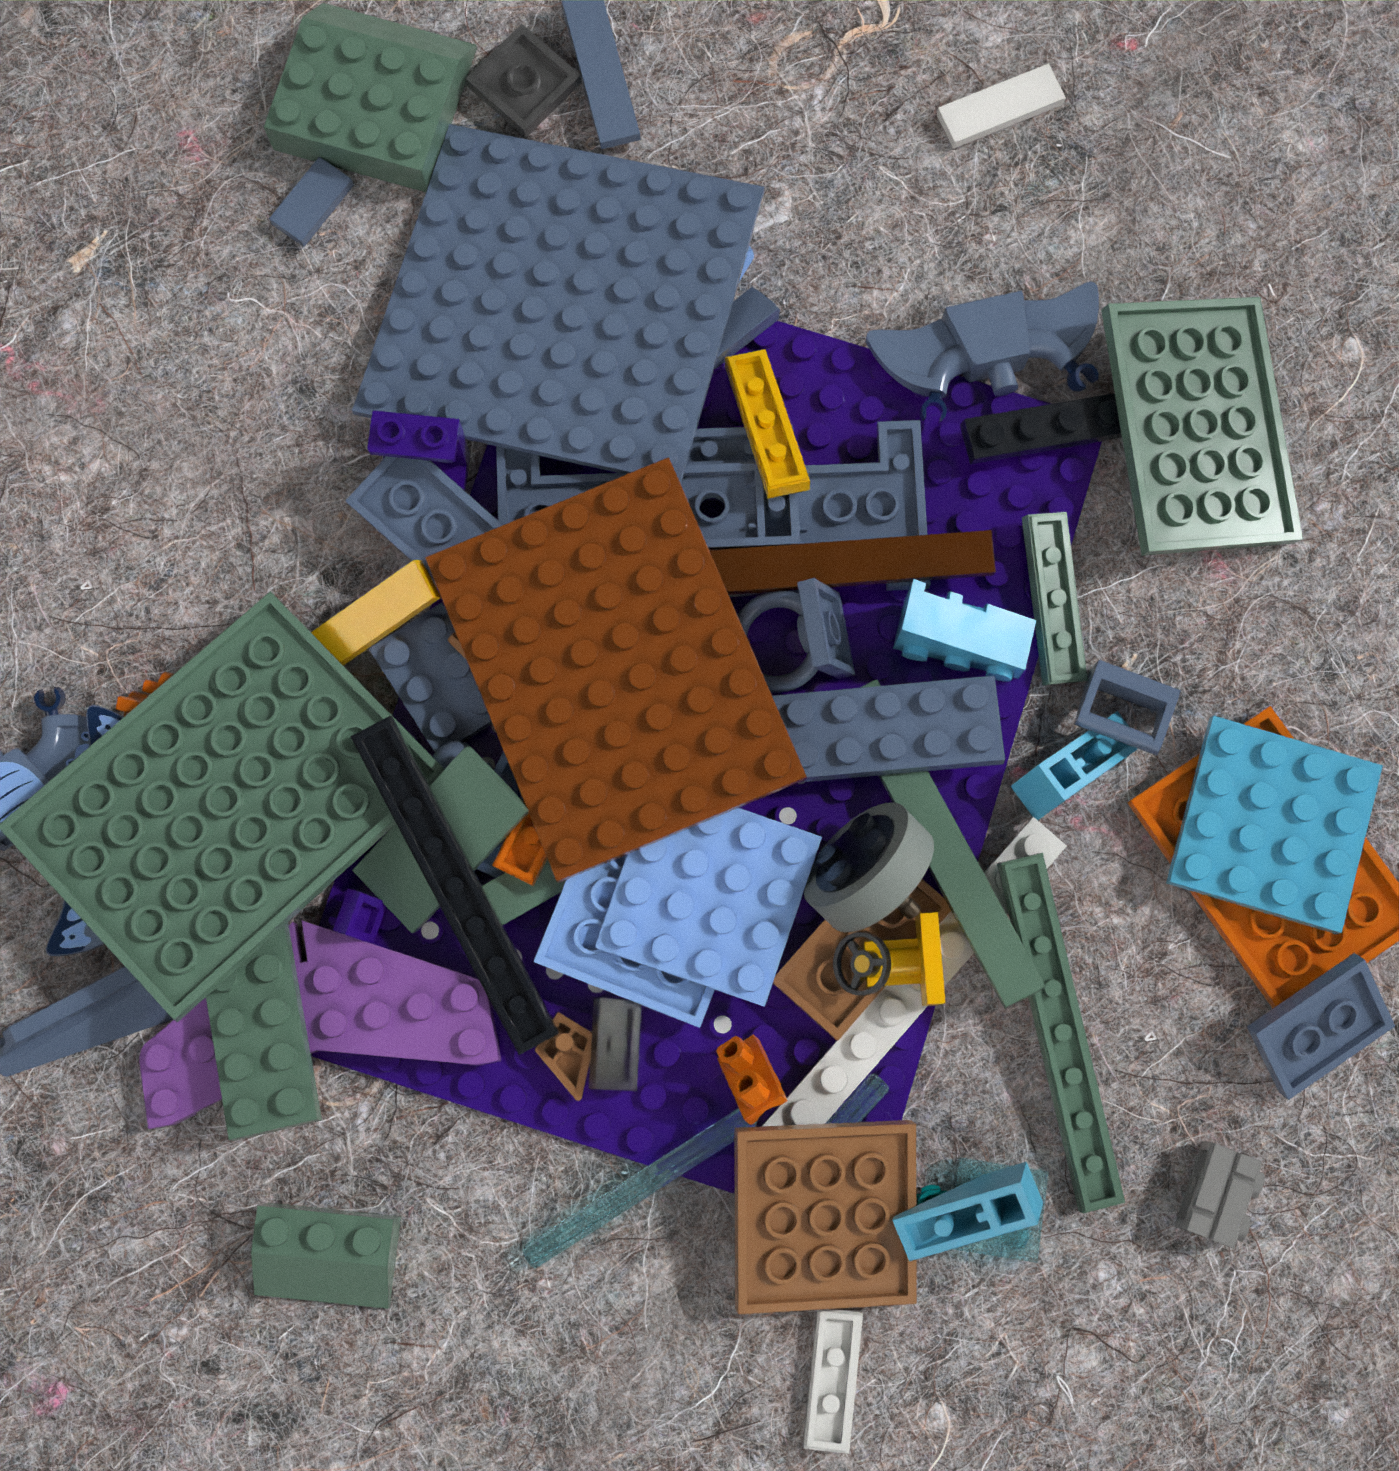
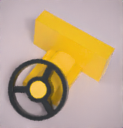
(896, 961)

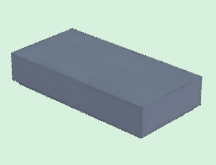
(311, 201)

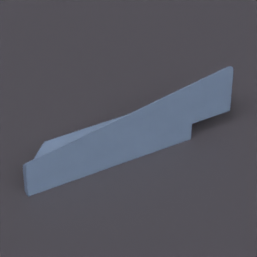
(80, 1021)

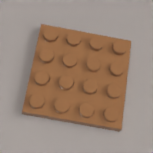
(820, 1216)

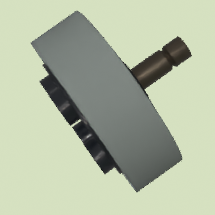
(870, 868)

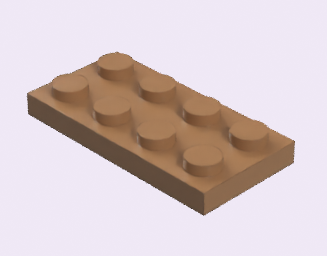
(810, 976)

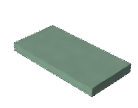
(481, 816)

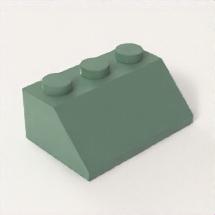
(324, 1254)

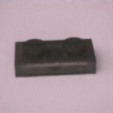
(615, 1044)

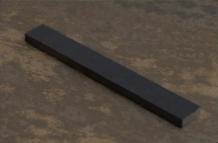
(455, 884)

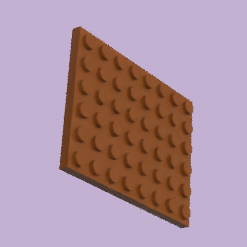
(615, 669)

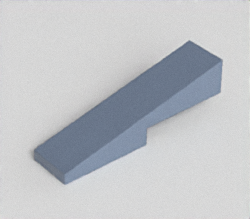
(601, 72)

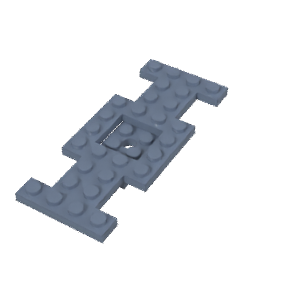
(840, 506)

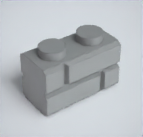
(1220, 1194)

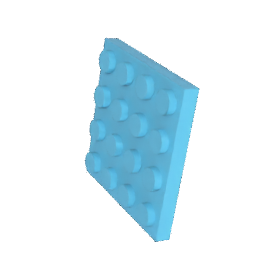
(1275, 824)

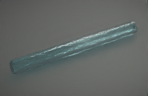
(634, 1190)

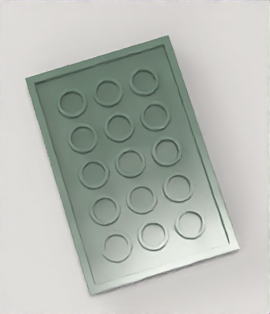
(1201, 425)

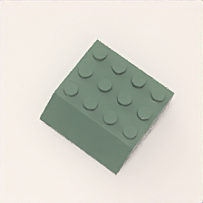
(368, 95)

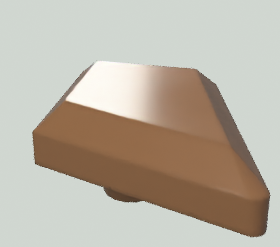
(568, 1054)

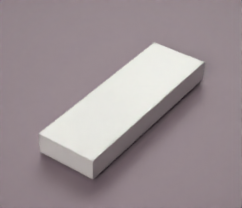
(1001, 106)
(833, 1380)

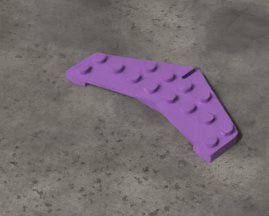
(352, 1003)

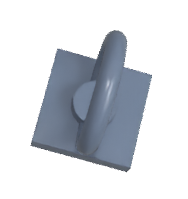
(819, 628)

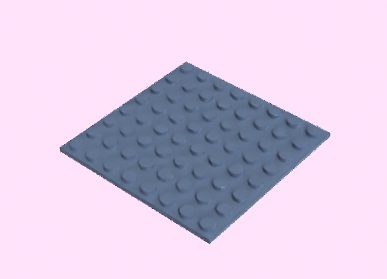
(562, 301)

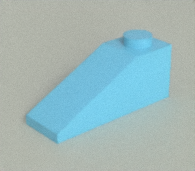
(1070, 770)
(971, 1212)

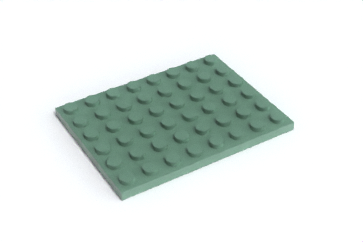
(214, 806)

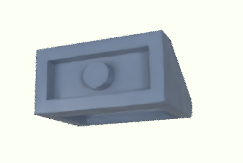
(1134, 689)

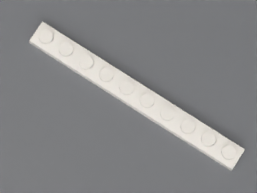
(895, 1007)

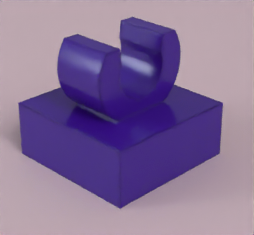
(358, 915)

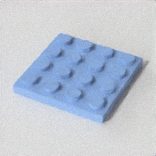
(713, 902)
(571, 950)

